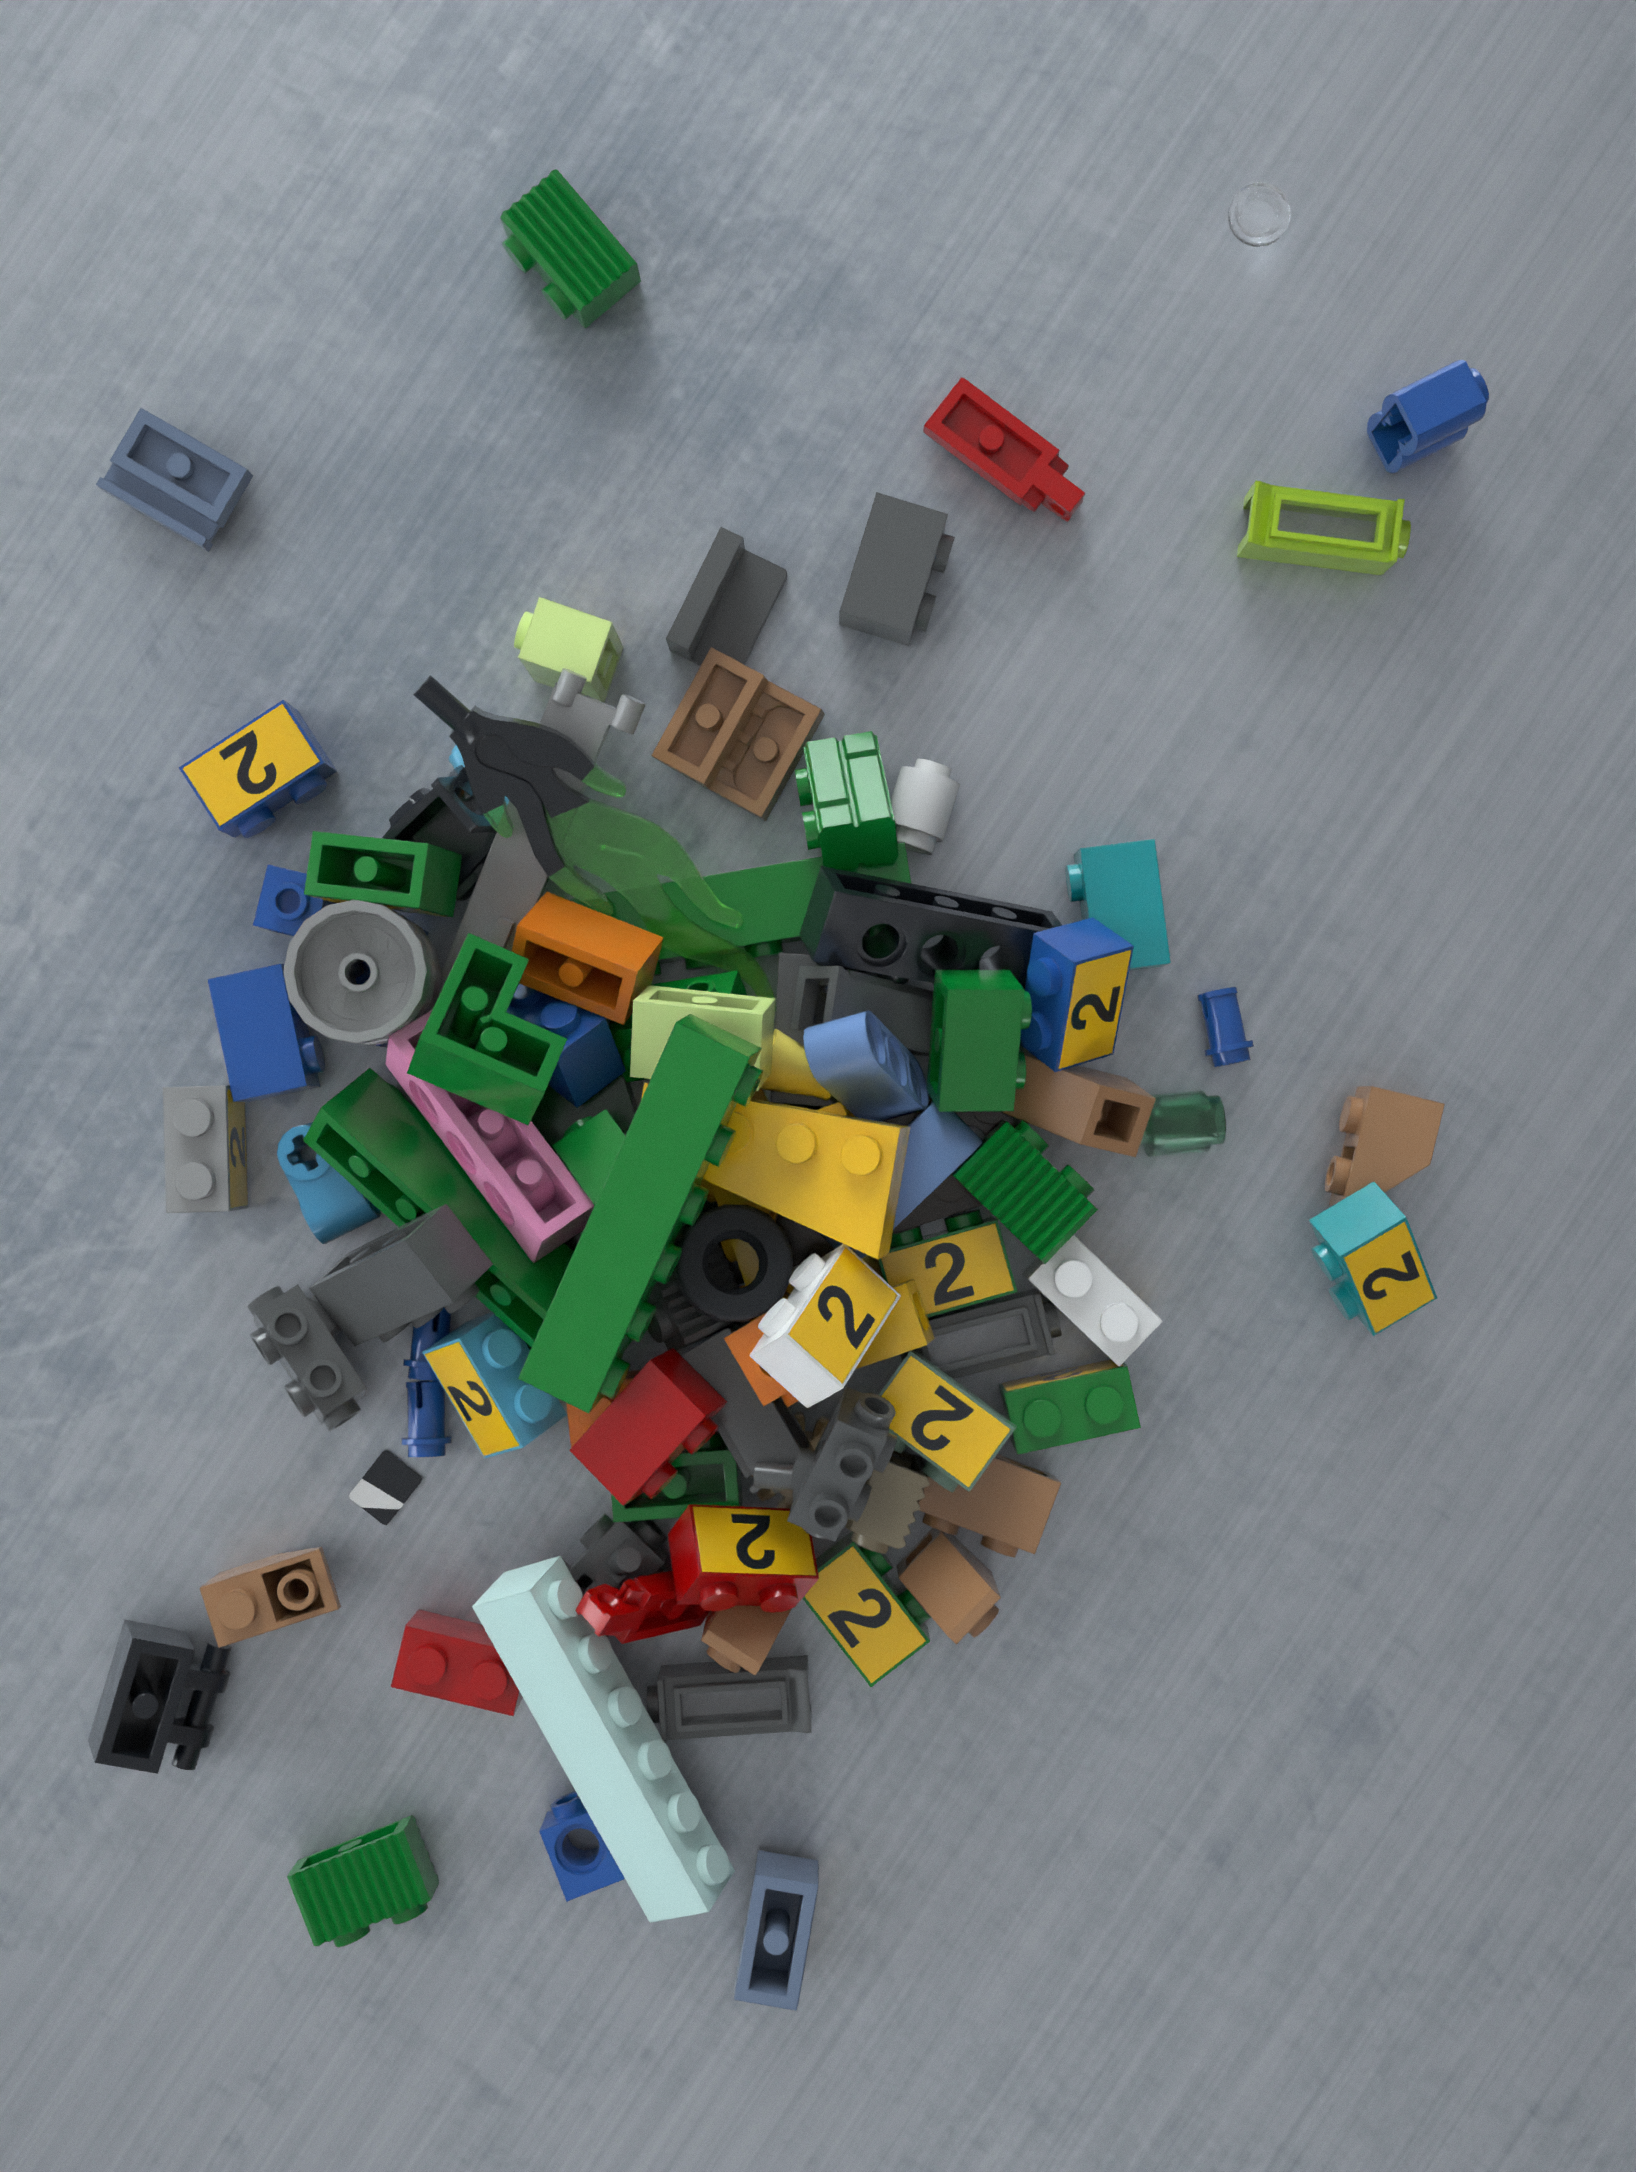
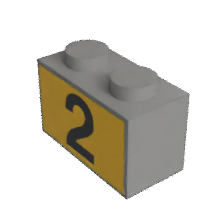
(204, 1150)

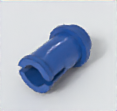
(1224, 1027)
(422, 1339)
(426, 1419)

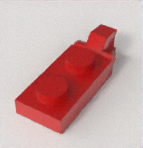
(1003, 450)
(639, 1609)

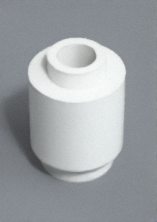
(923, 804)

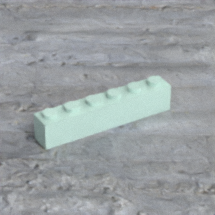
(605, 1741)

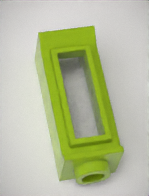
(1324, 529)

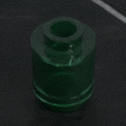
(1184, 1124)

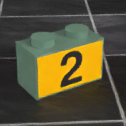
(944, 1423)

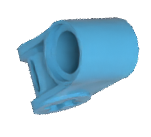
(325, 1197)

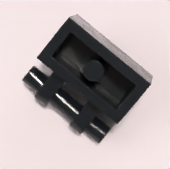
(144, 1695)

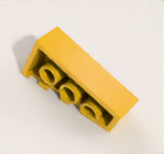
(817, 1170)

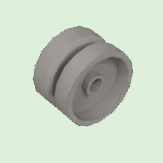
(329, 957)

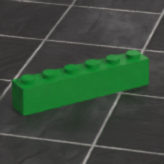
(768, 897)
(408, 1171)
(640, 1213)

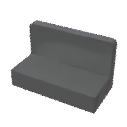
(726, 602)

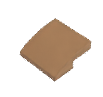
(738, 734)

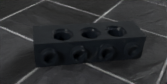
(851, 903)

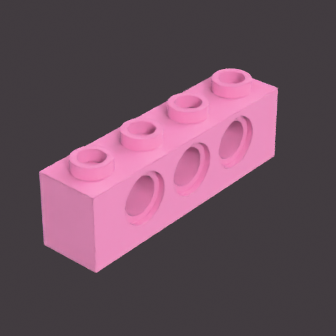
(500, 1155)

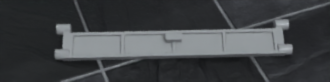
(511, 874)

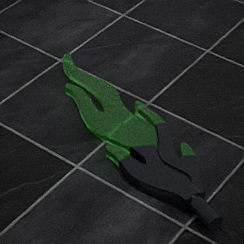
(569, 829)

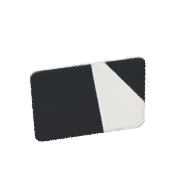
(385, 1487)

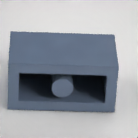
(777, 1930)

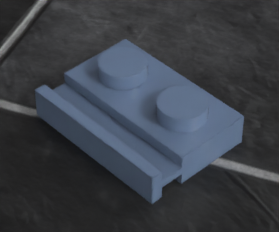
(174, 479)

